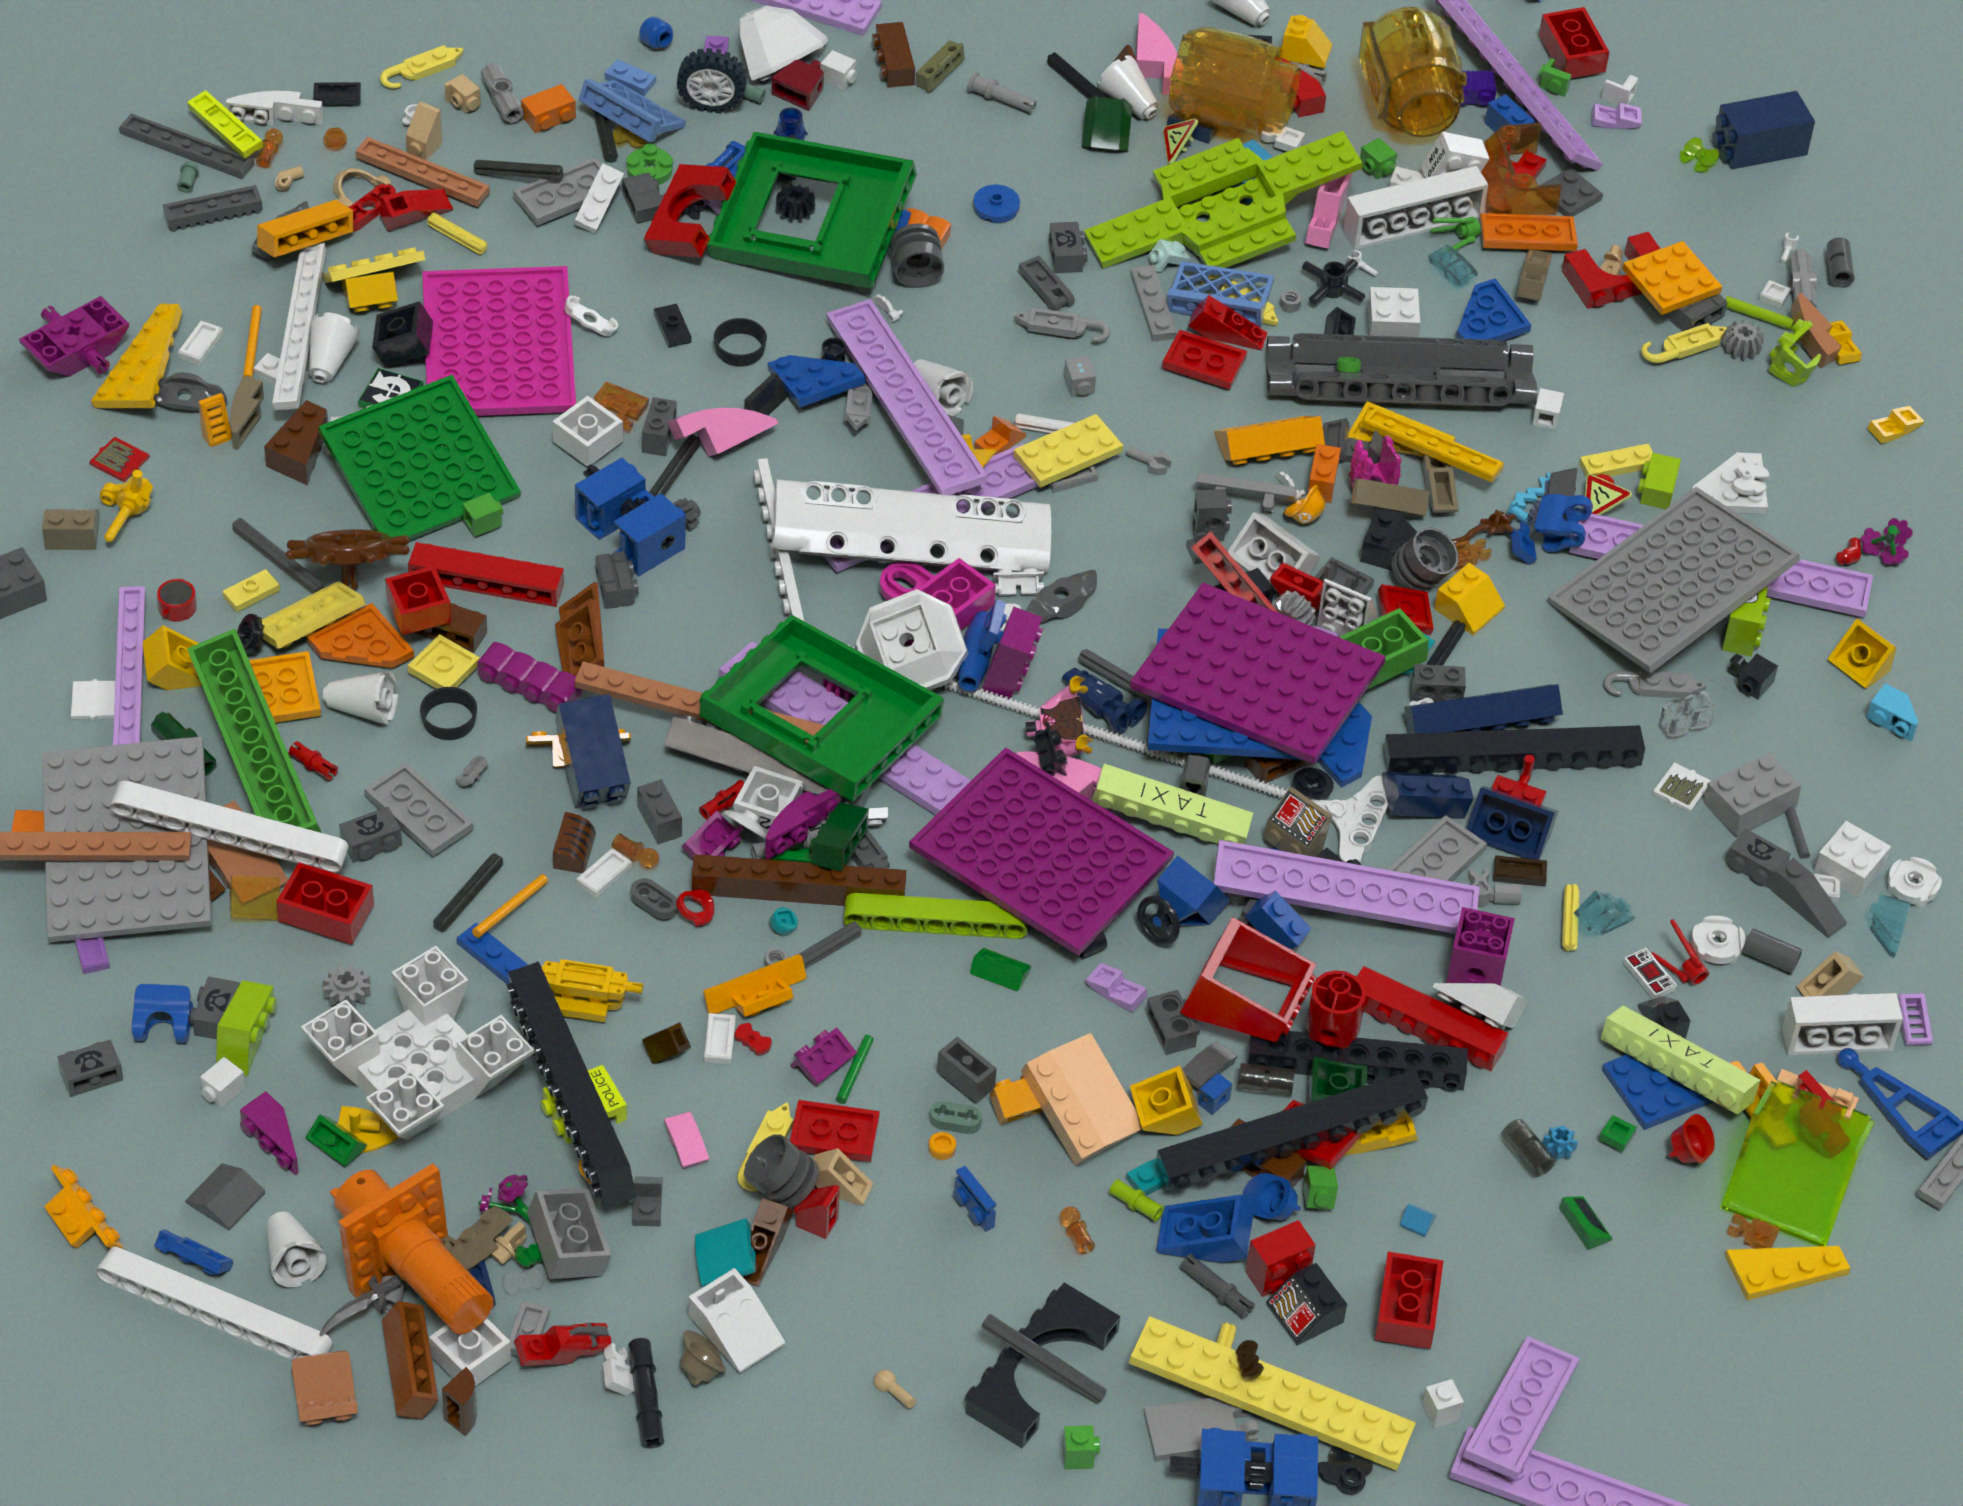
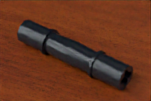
(646, 1393)

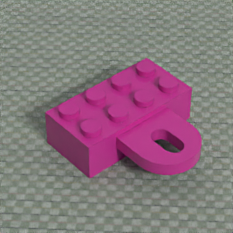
(955, 585)

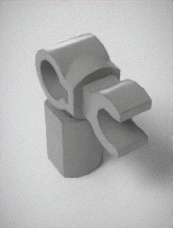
(1498, 894)

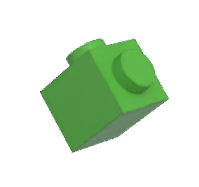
(1378, 158)
(482, 514)
(1320, 1187)
(1080, 1447)

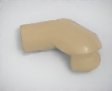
(286, 177)

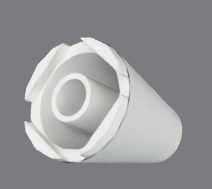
(1252, 11)
(1127, 81)
(329, 345)
(947, 384)
(364, 696)
(292, 1251)

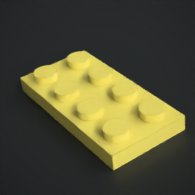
(381, 262)
(1068, 450)
(310, 614)

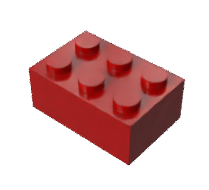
(1574, 42)
(325, 903)
(1409, 1300)

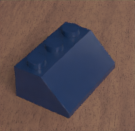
(1427, 794)
(1512, 823)

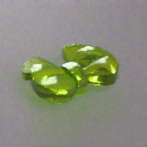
(1695, 149)

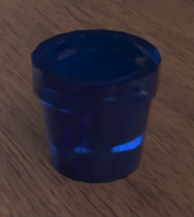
(791, 123)

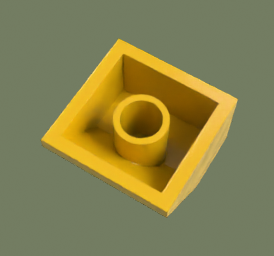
(1305, 42)
(370, 290)
(1469, 598)
(169, 660)
(1166, 1103)

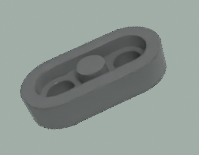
(656, 898)

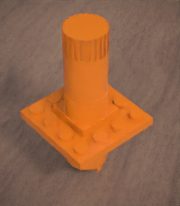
(400, 1234)

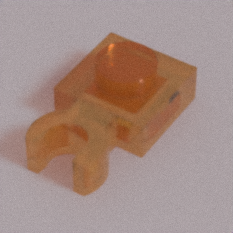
(1471, 553)
(1756, 1234)

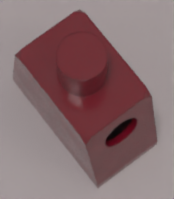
(799, 83)

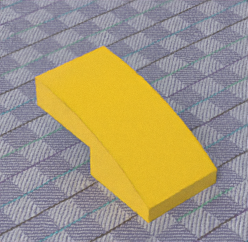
(1843, 335)
(1899, 423)

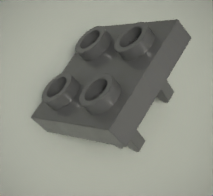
(1346, 576)

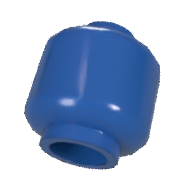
(656, 33)

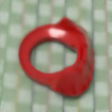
(703, 898)

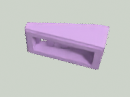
(1919, 1002)

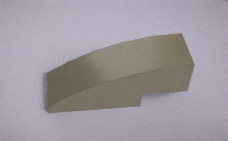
(1534, 274)
(245, 409)
(1441, 484)
(1390, 497)

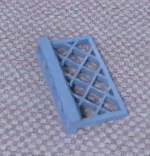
(629, 109)
(1186, 301)

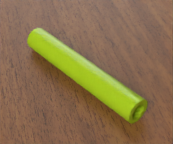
(1759, 313)

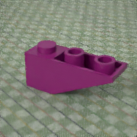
(268, 1124)

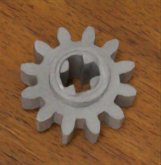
(346, 985)

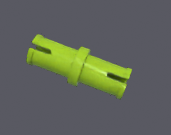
(1136, 1200)

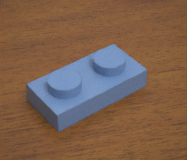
(631, 76)

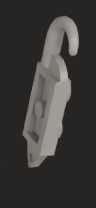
(1060, 323)
(858, 405)
(1655, 683)

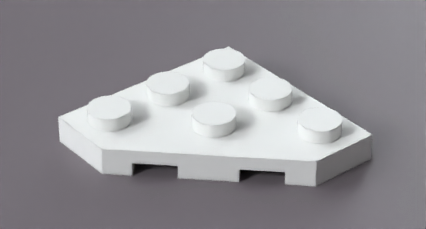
(1720, 483)

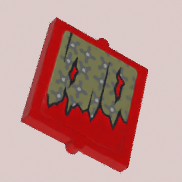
(119, 459)

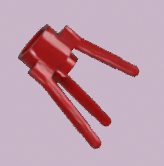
(1692, 968)

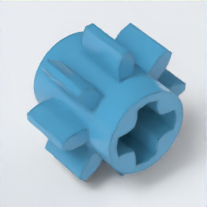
(1560, 1142)

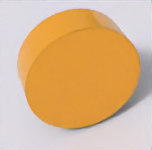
(942, 1145)

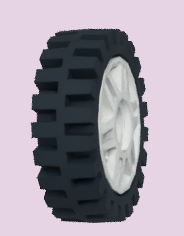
(711, 80)

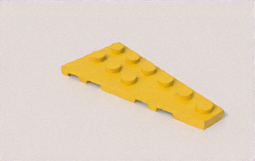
(143, 364)

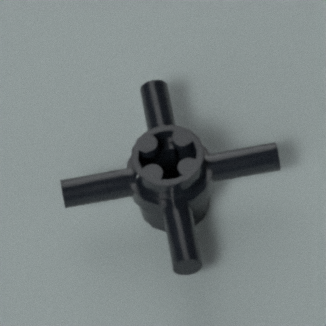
(1333, 280)

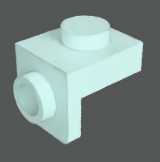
(1167, 252)

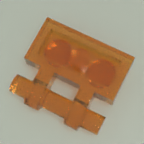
(622, 402)

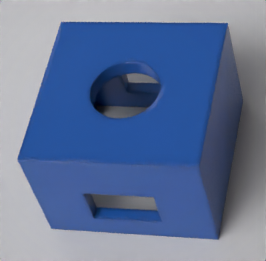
(1217, 1092)

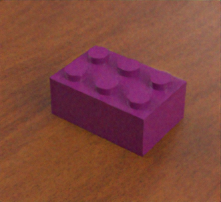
(1013, 653)

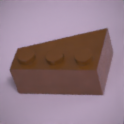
(297, 443)

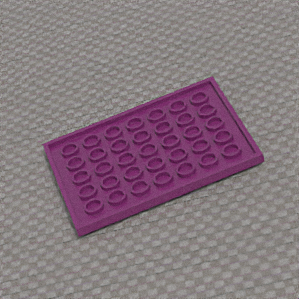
(1258, 672)
(1041, 850)

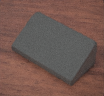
(1563, 482)

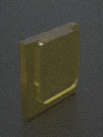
(254, 897)

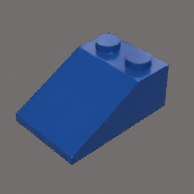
(1207, 1229)

